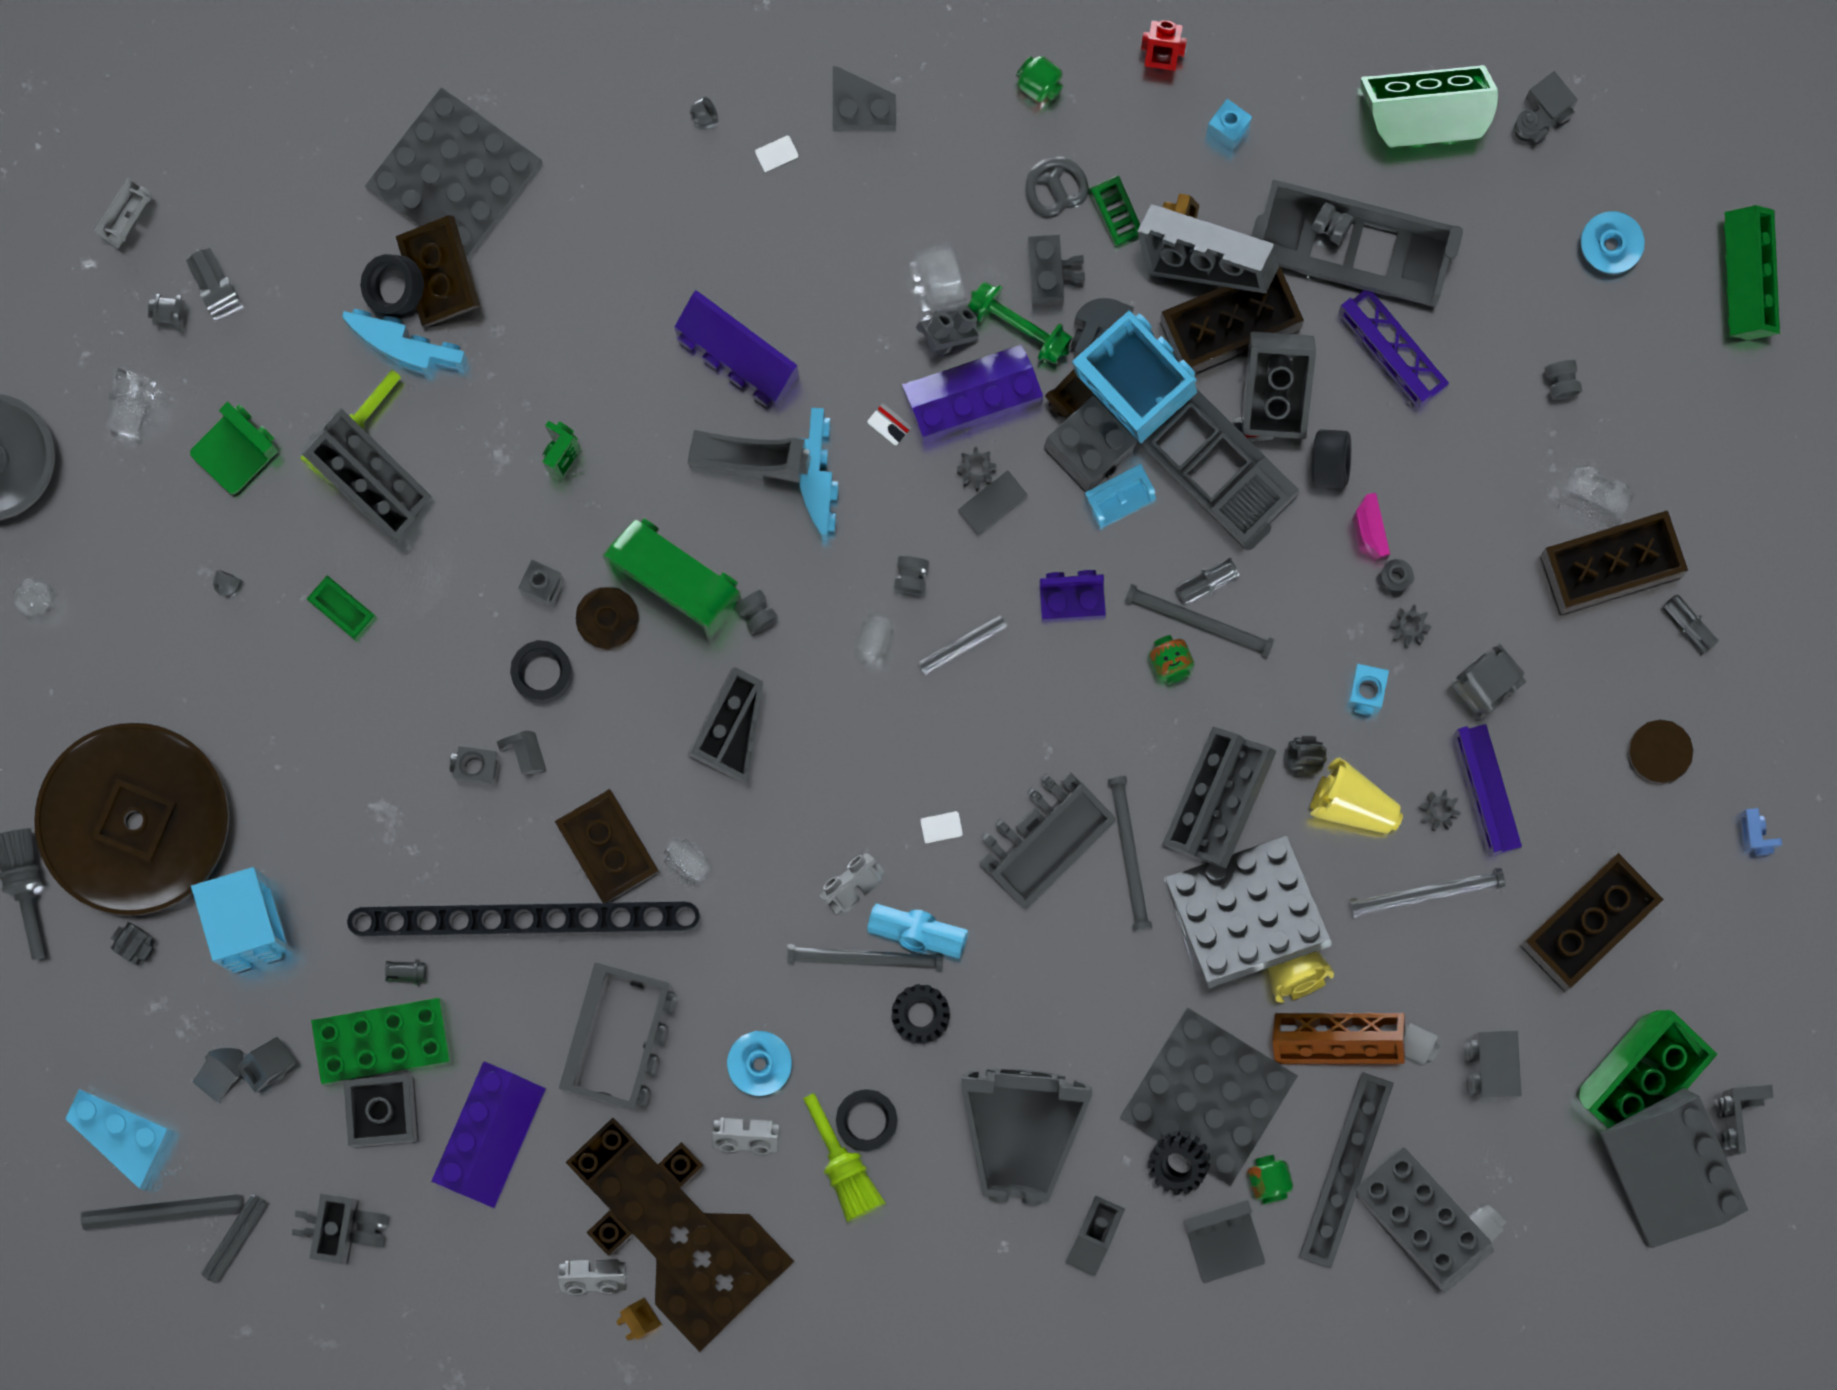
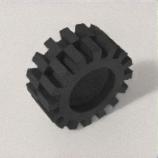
(925, 994)
(1171, 1177)

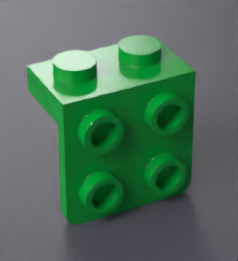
(234, 449)

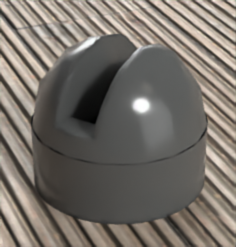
(704, 111)
(225, 583)

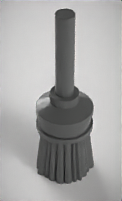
(21, 879)

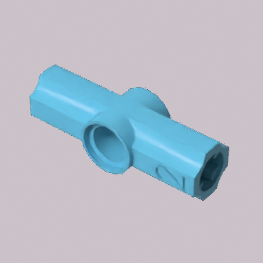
(917, 930)

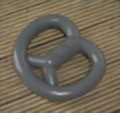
(1055, 185)

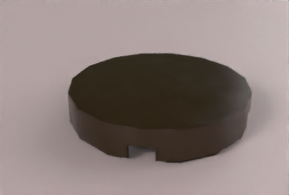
(607, 618)
(1660, 751)

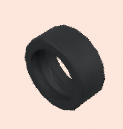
(371, 279)
(526, 652)
(862, 1096)

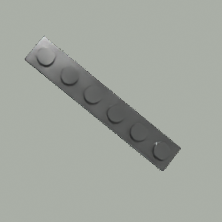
(1346, 1170)

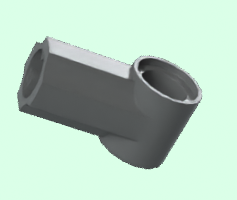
(215, 287)

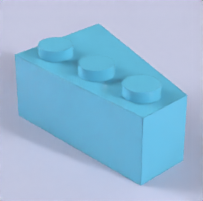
(120, 1135)

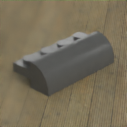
(365, 474)
(1219, 798)

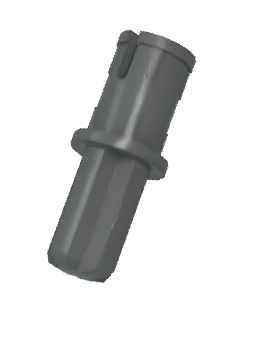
(1207, 580)
(1691, 623)

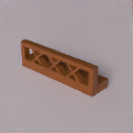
(1338, 1043)

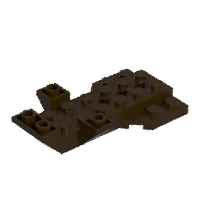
(649, 1204)

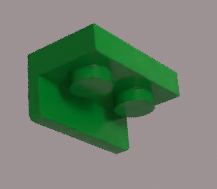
(563, 452)

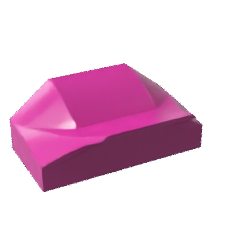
(1370, 529)

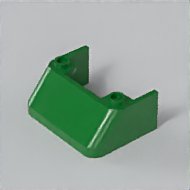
(674, 576)

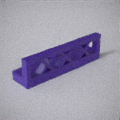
(1387, 351)
(1487, 789)

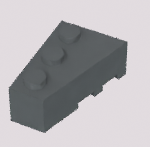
(729, 728)

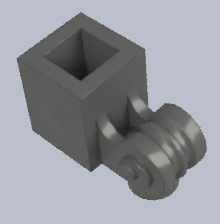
(1552, 103)

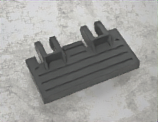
(1049, 841)

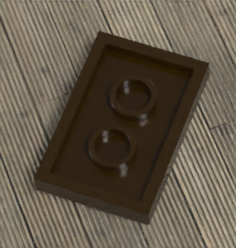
(444, 269)
(607, 846)

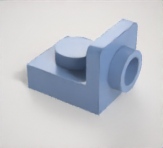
(1752, 829)

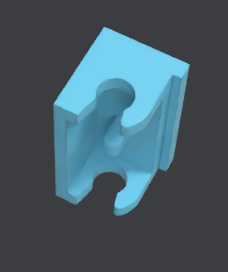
(1120, 496)

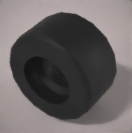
(1331, 458)

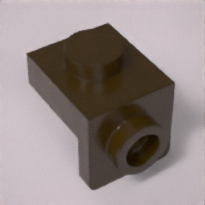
(1068, 395)

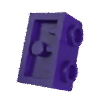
(1072, 596)

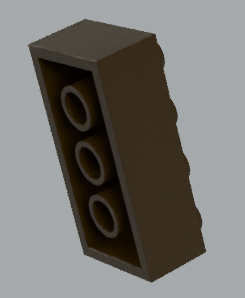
(1592, 922)

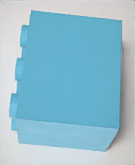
(1136, 375)
(240, 919)

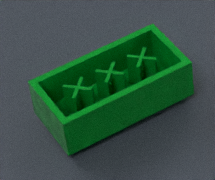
(382, 1041)

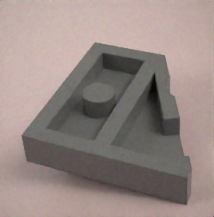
(861, 103)

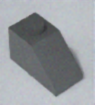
(1095, 1235)

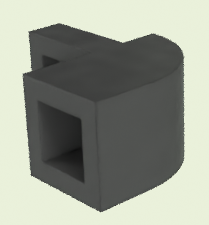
(1096, 318)

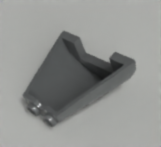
(1022, 1129)

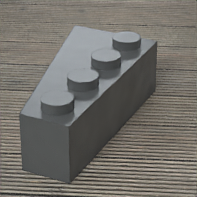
(1204, 252)

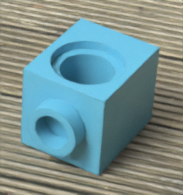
(1229, 124)
(1368, 675)

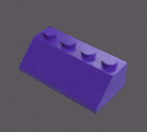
(736, 350)
(973, 394)
(488, 1134)

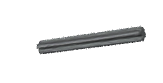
(161, 1212)

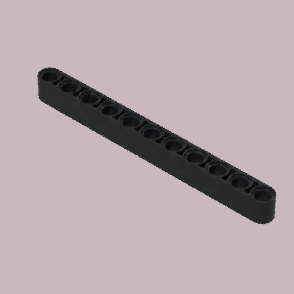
(509, 914)

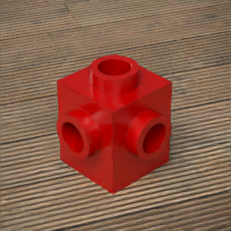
(1163, 45)

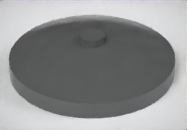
(25, 456)

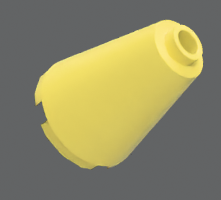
(1354, 801)
(1299, 976)

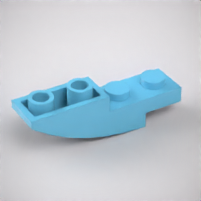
(390, 340)
(818, 486)

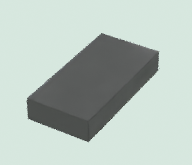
(992, 502)

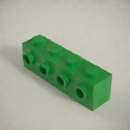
(1752, 272)

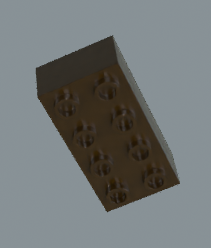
(1220, 322)
(1614, 562)

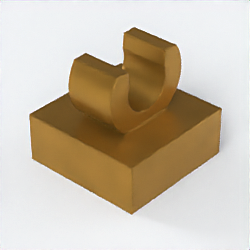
(1185, 205)
(639, 1319)

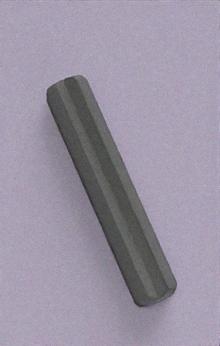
(234, 1238)

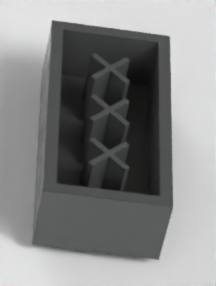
(1424, 1220)

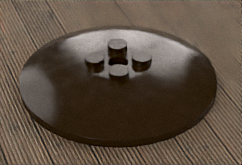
(86, 809)

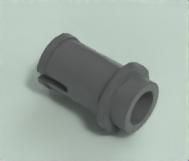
(405, 971)

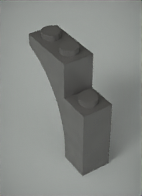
(750, 457)

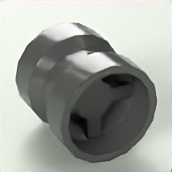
(1339, 226)
(1563, 379)
(911, 574)
(756, 611)
(368, 1228)

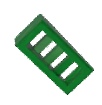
(1105, 215)

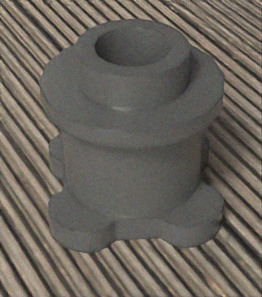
(166, 310)
(1395, 586)

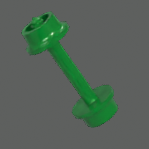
(1054, 344)

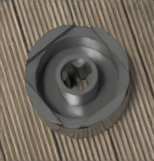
(1488, 680)

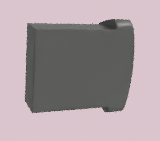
(526, 750)
(219, 1072)

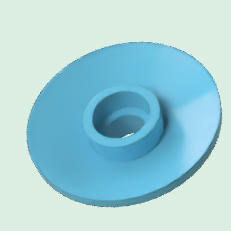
(1618, 228)
(742, 1058)

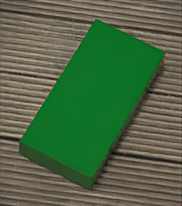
(341, 608)

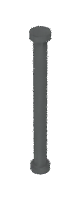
(1199, 620)
(1130, 854)
(1427, 892)
(864, 957)

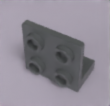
(1731, 1108)
(1225, 1241)

